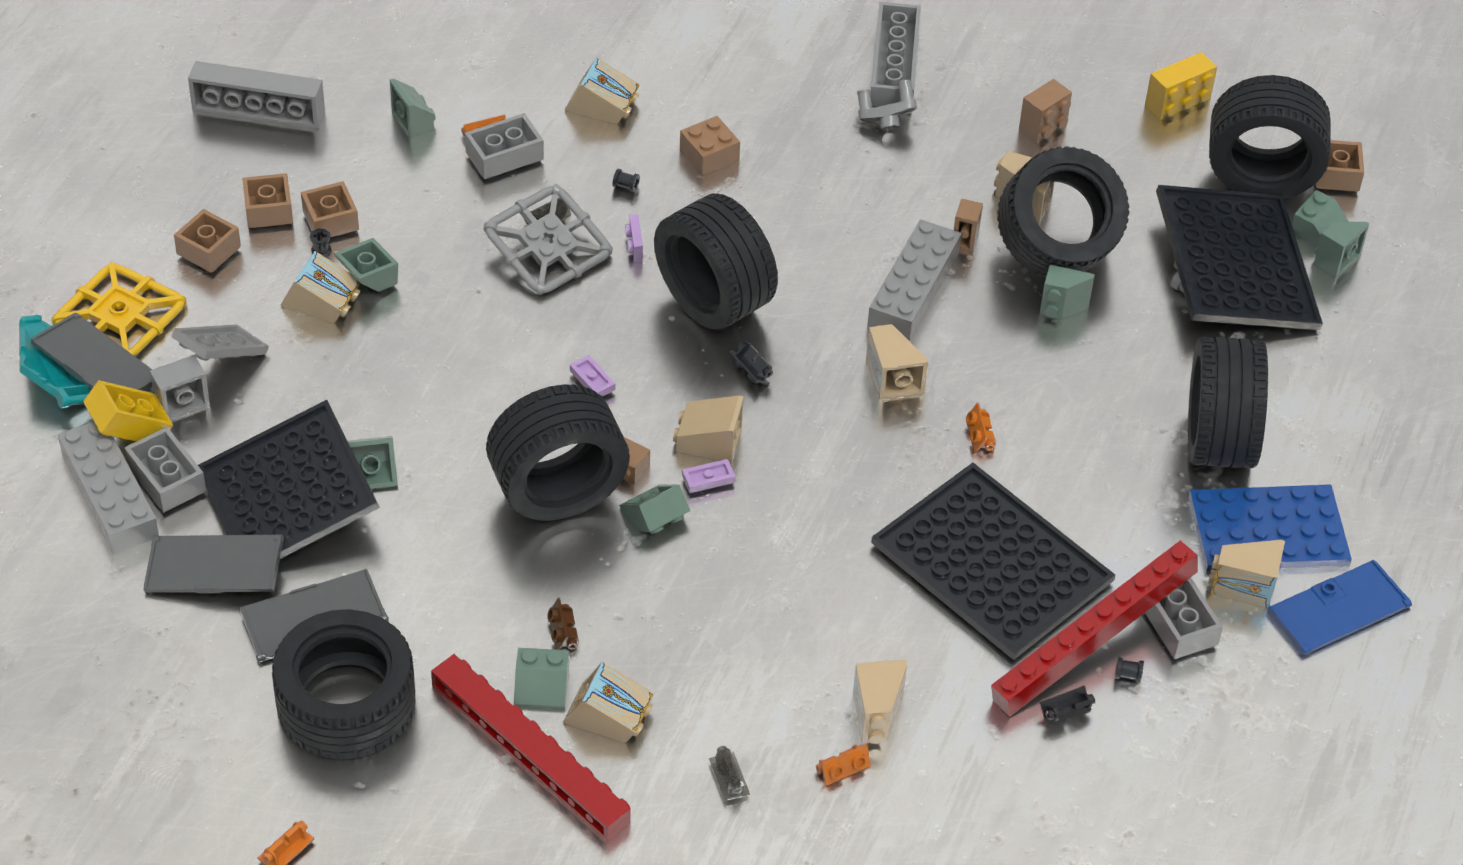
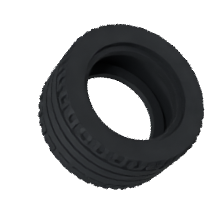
(1274, 103)
(1089, 176)
(716, 261)
(1227, 402)
(543, 424)
(337, 640)

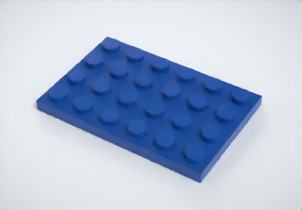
(1297, 514)

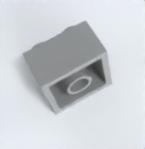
(180, 386)

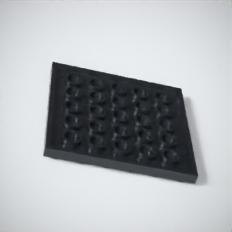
(290, 481)

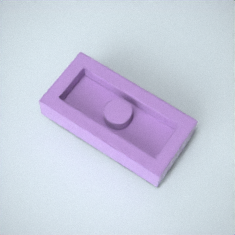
(635, 243)
(592, 376)
(708, 476)

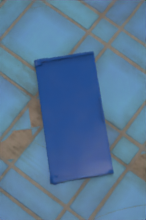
(1339, 607)

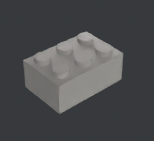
(504, 146)
(165, 469)
(1185, 621)

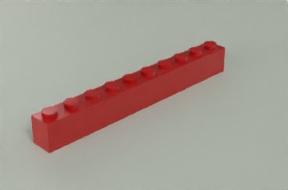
(1094, 628)
(531, 747)

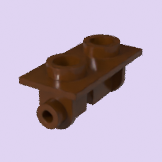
(560, 618)

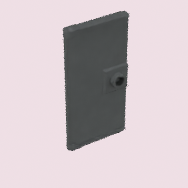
(92, 354)
(213, 563)
(274, 617)

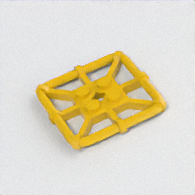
(131, 301)

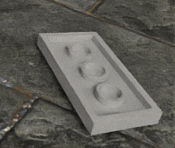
(219, 342)

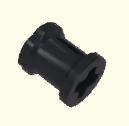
(626, 180)
(324, 243)
(1129, 669)

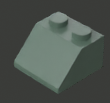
(411, 109)
(1316, 214)
(1340, 246)
(370, 264)
(1066, 292)
(376, 460)
(656, 507)
(541, 678)

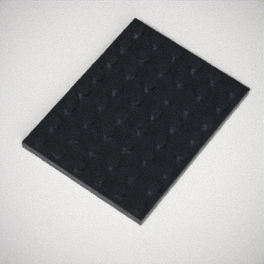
(1238, 257)
(993, 560)

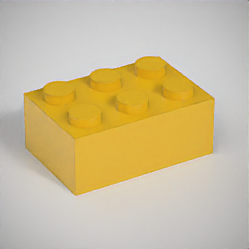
(1180, 85)
(125, 411)

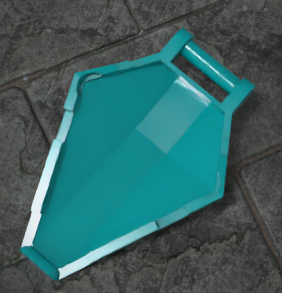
(43, 369)

